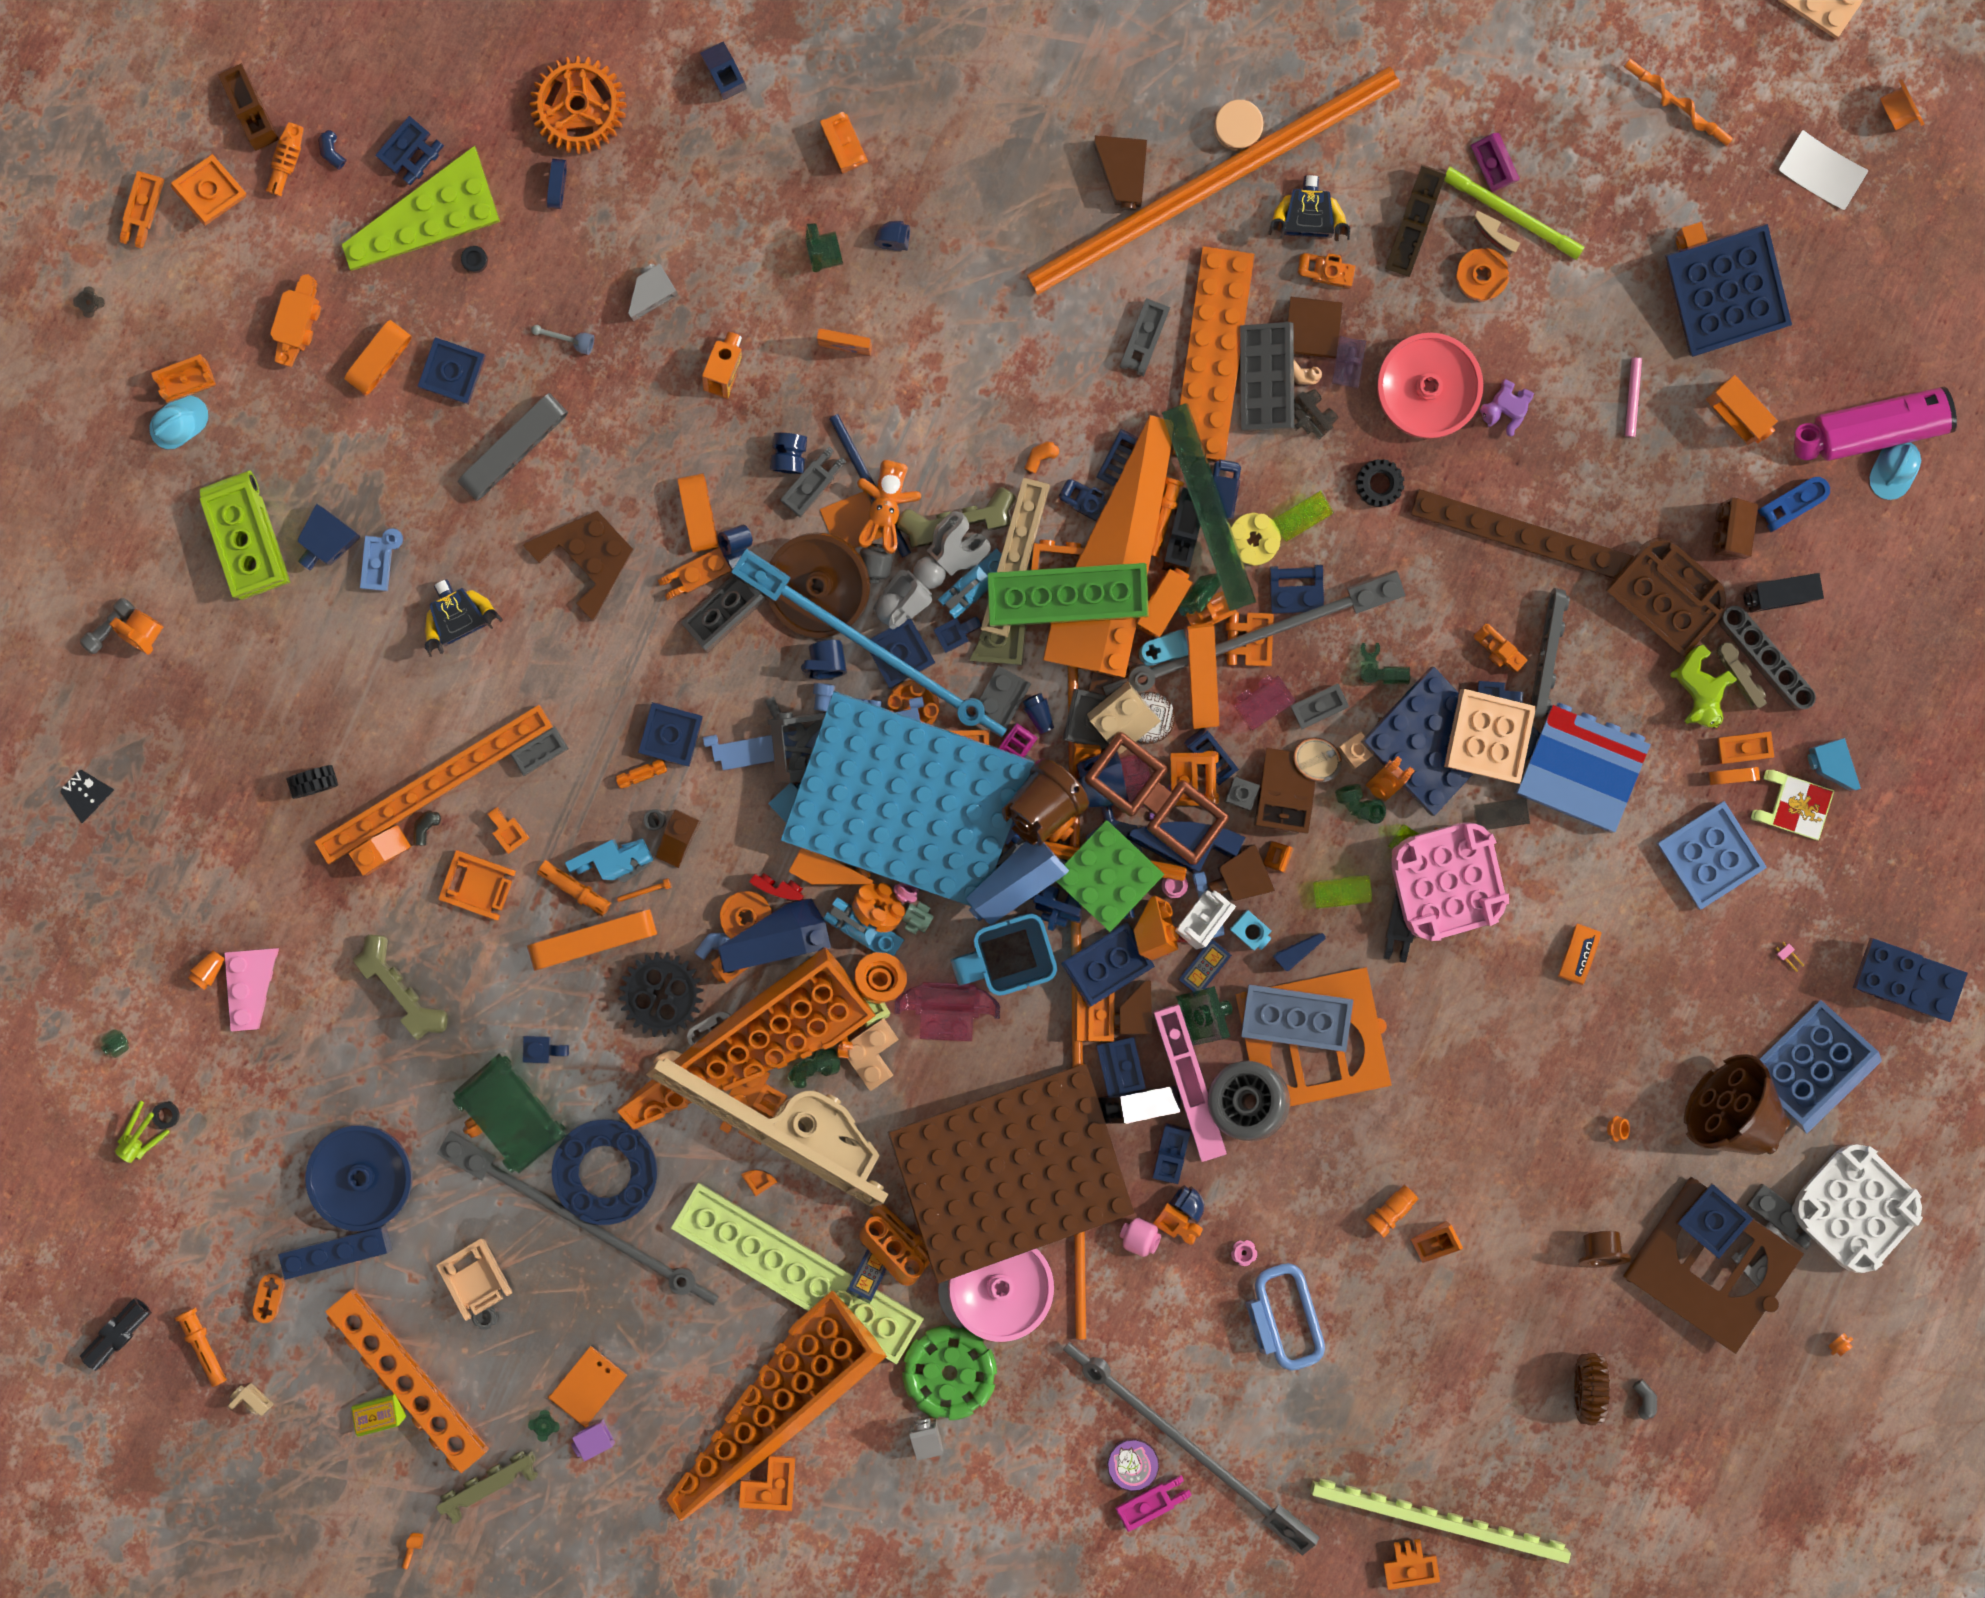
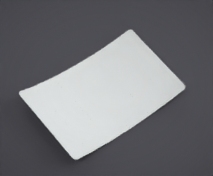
(1823, 171)

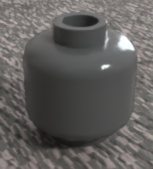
(877, 562)

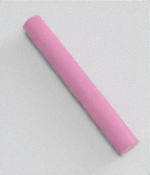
(1633, 397)

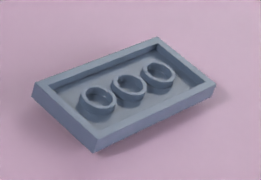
(1297, 1018)

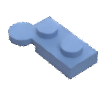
(378, 559)

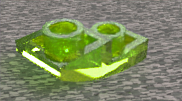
(1303, 516)
(1342, 891)

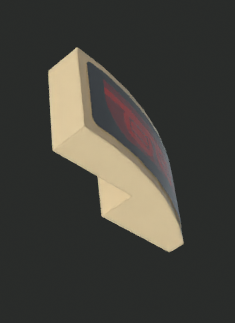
(1488, 228)

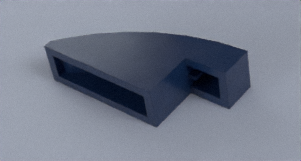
(1189, 835)

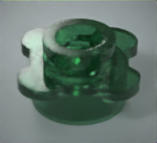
(551, 1425)

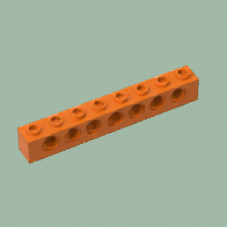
(421, 1384)

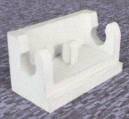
(1205, 919)

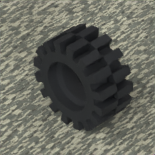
(1394, 476)
(312, 781)

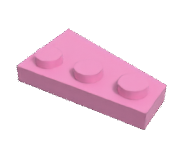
(247, 986)

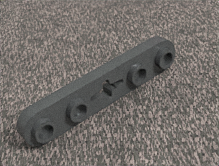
(1553, 629)

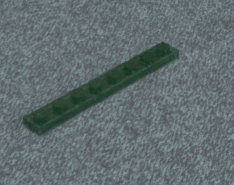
(1209, 507)

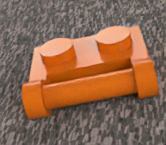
(1185, 768)

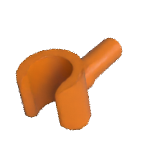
(414, 1541)

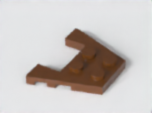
(595, 548)

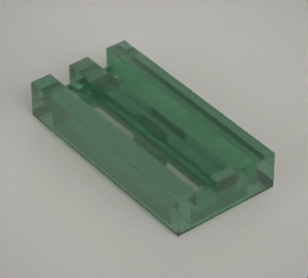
(1200, 594)

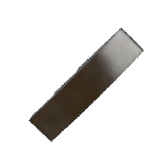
(1415, 220)

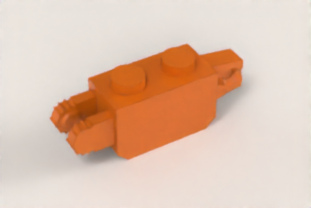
(295, 319)

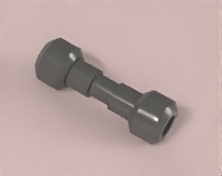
(93, 641)

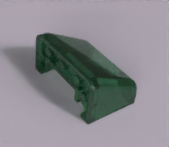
(509, 1113)

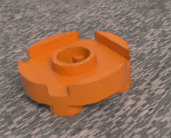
(1482, 259)
(742, 902)
(889, 911)

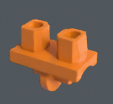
(1214, 612)

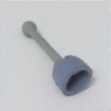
(582, 342)

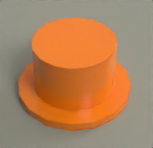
(1901, 107)
(880, 977)

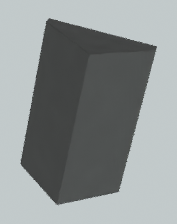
(722, 612)

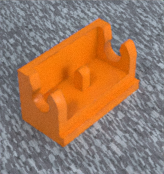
(843, 142)
(184, 378)

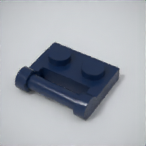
(1296, 598)

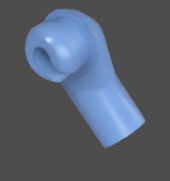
(710, 942)

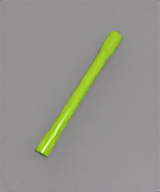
(1560, 241)

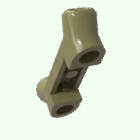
(995, 514)
(418, 1020)

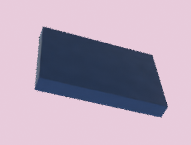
(1106, 965)

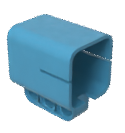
(974, 965)

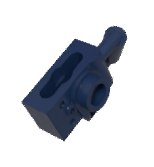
(1226, 486)
(1085, 502)

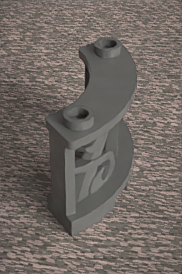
(797, 762)

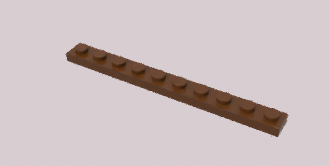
(1519, 534)

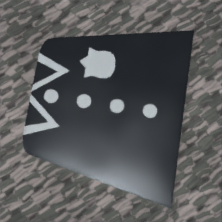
(85, 794)

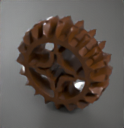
(1591, 1389)

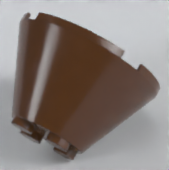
(1736, 1109)

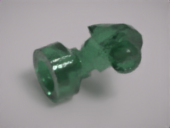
(1370, 810)
(826, 1062)

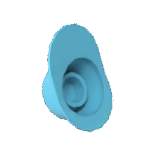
(178, 422)
(1895, 470)

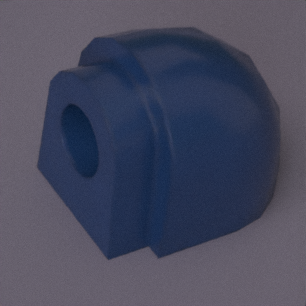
(893, 236)
(1189, 1202)

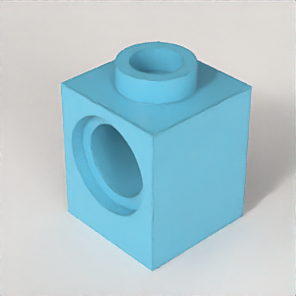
(1240, 926)

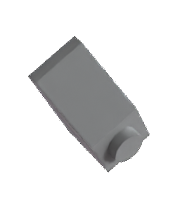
(651, 291)

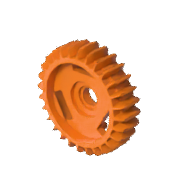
(595, 114)

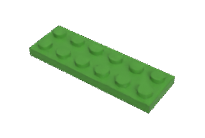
(1068, 594)

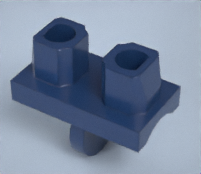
(1053, 909)

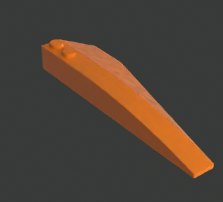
(1120, 536)
(808, 1373)

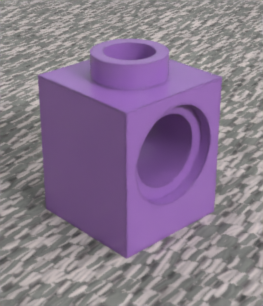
(592, 1440)

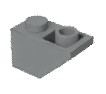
(925, 1439)

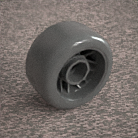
(1228, 1099)

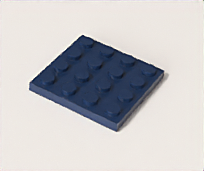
(1728, 290)
(1419, 734)

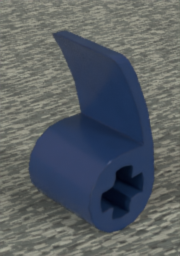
(734, 543)

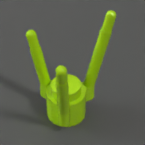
(130, 1147)

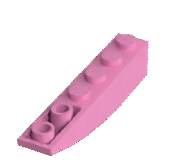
(1189, 1081)

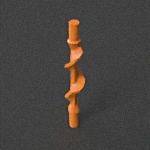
(1685, 103)

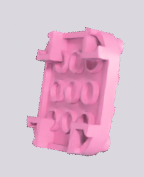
(1449, 881)

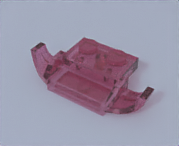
(947, 1009)

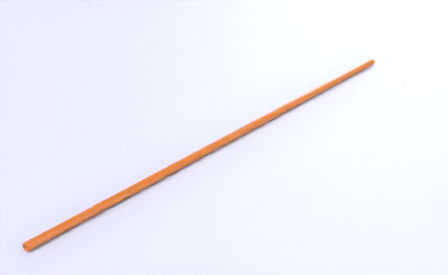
(1077, 1058)

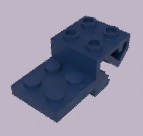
(1909, 980)

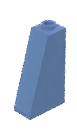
(1015, 882)

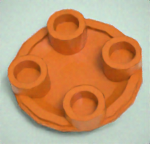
(910, 689)

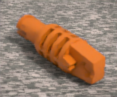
(285, 157)

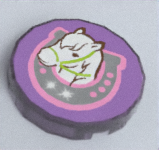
(1133, 1464)

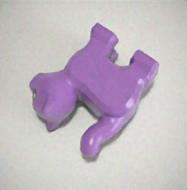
(1505, 402)

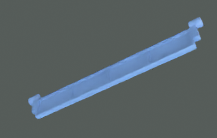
(760, 749)

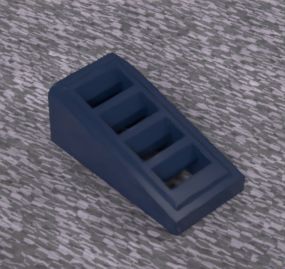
(1102, 475)
(1200, 736)
(1295, 953)

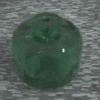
(114, 1043)

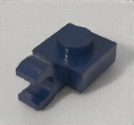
(954, 634)
(1498, 690)
(539, 1049)

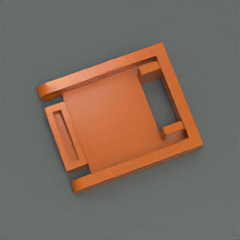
(481, 887)

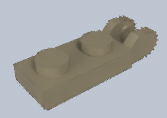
(1752, 693)

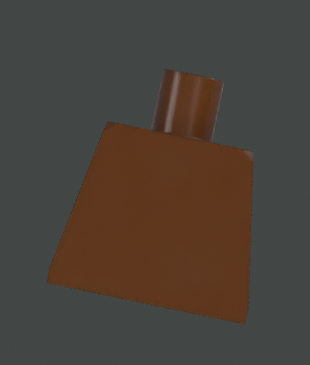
(1243, 876)

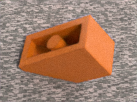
(380, 850)

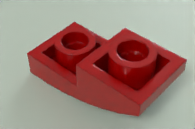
(785, 890)

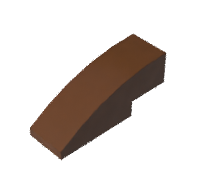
(248, 107)

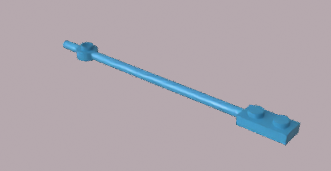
(774, 583)

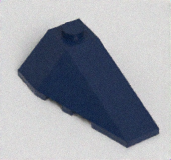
(785, 933)

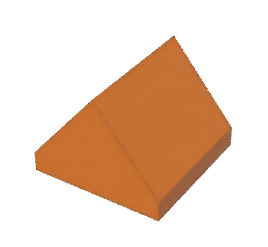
(1278, 856)

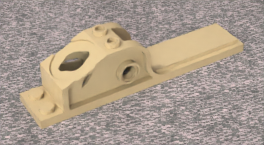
(815, 1149)

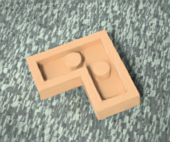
(866, 1057)

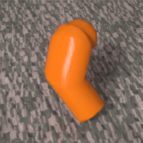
(1039, 453)

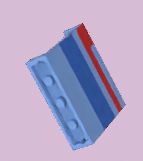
(1583, 768)

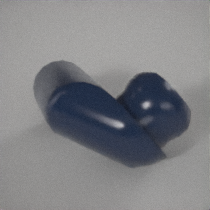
(327, 150)

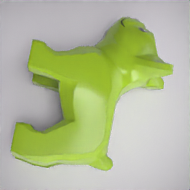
(1703, 688)

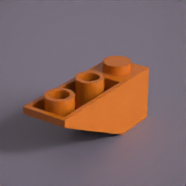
(826, 870)

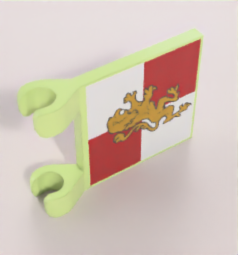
(1798, 807)

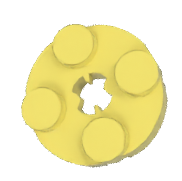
(1267, 545)

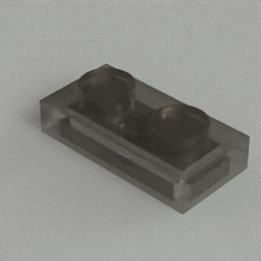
(1502, 814)

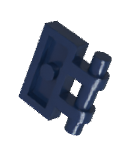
(402, 147)

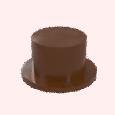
(1603, 1250)

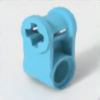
(1169, 648)

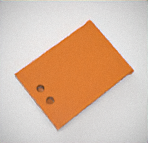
(587, 1386)

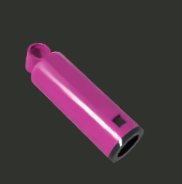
(1877, 425)

